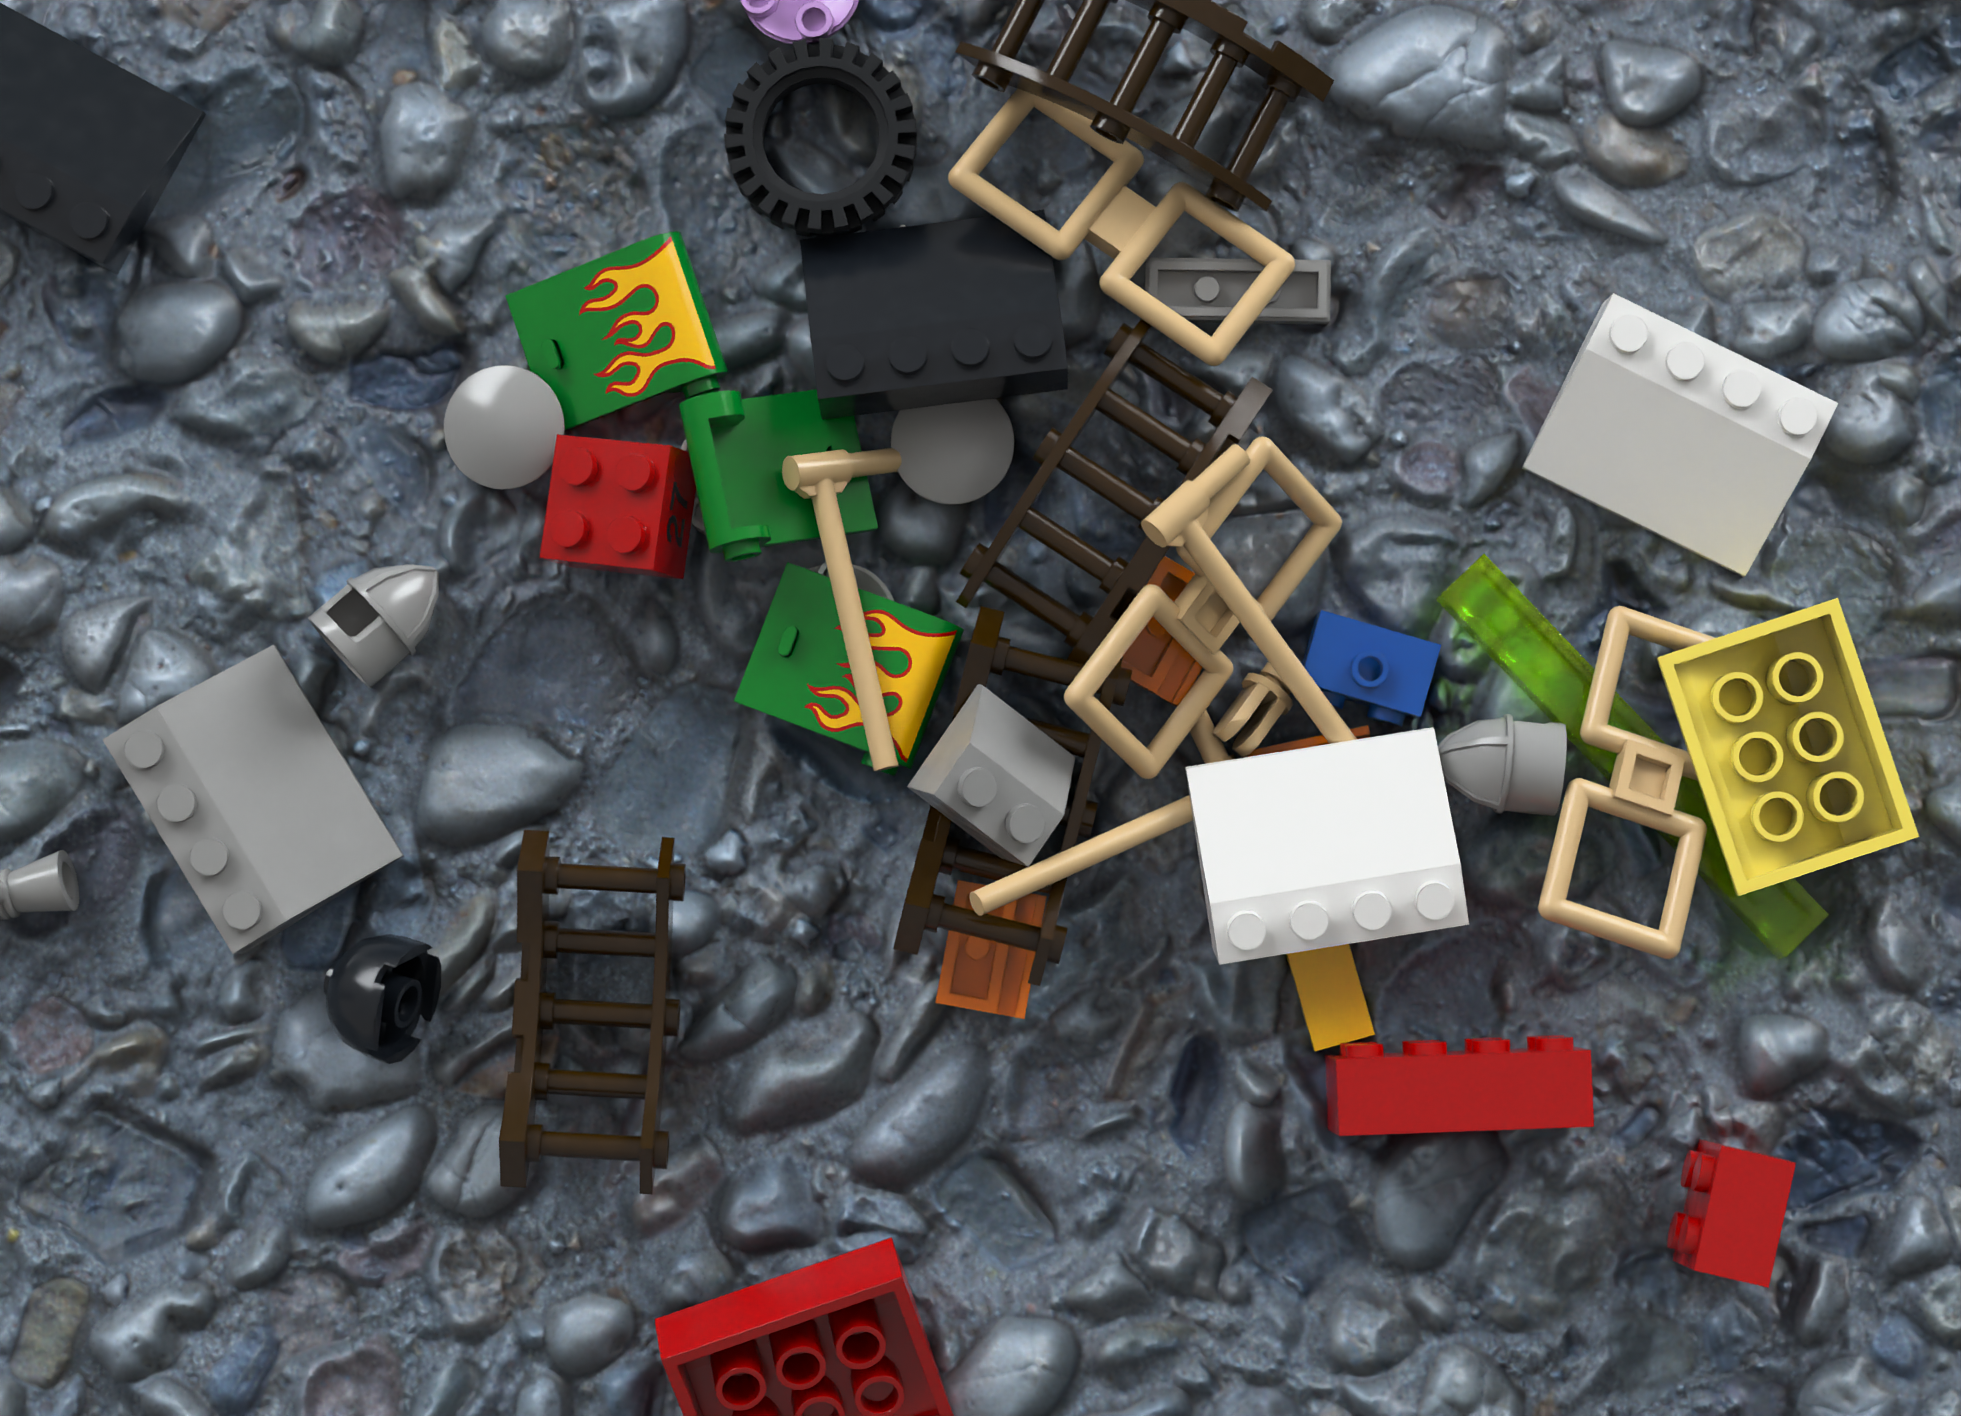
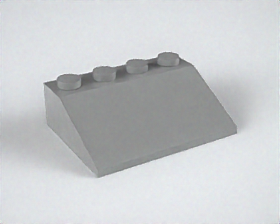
(253, 799)

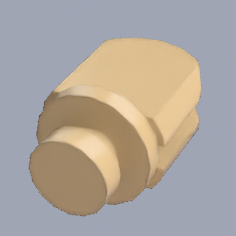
(1261, 691)

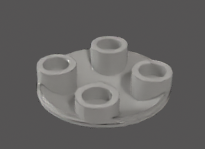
(503, 427)
(954, 449)

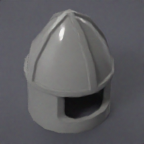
(379, 618)
(1507, 764)

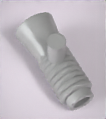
(39, 887)

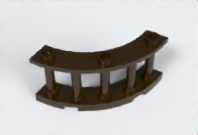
(1283, 69)
(1118, 578)
(942, 853)
(538, 1010)

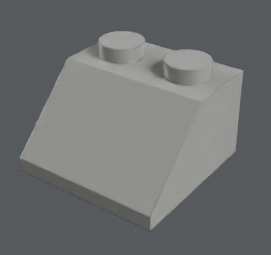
(997, 778)

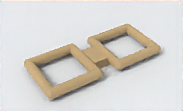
(1124, 226)
(1200, 616)
(1640, 791)

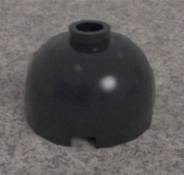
(381, 993)

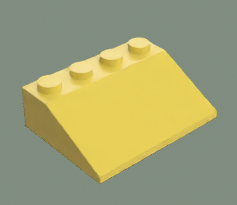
(1787, 747)

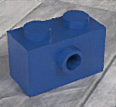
(1370, 667)

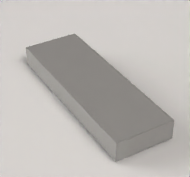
(1211, 287)

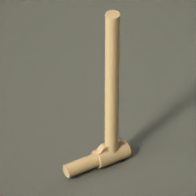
(821, 479)
(1180, 523)
(1104, 845)

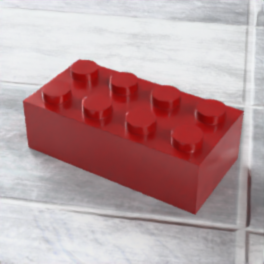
(1461, 1089)

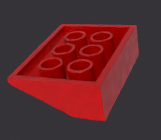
(807, 1345)

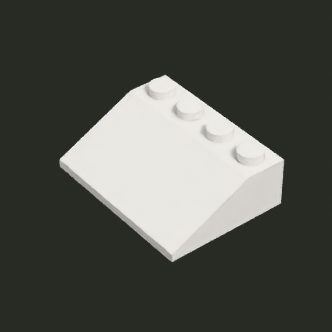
(1679, 434)
(1326, 846)

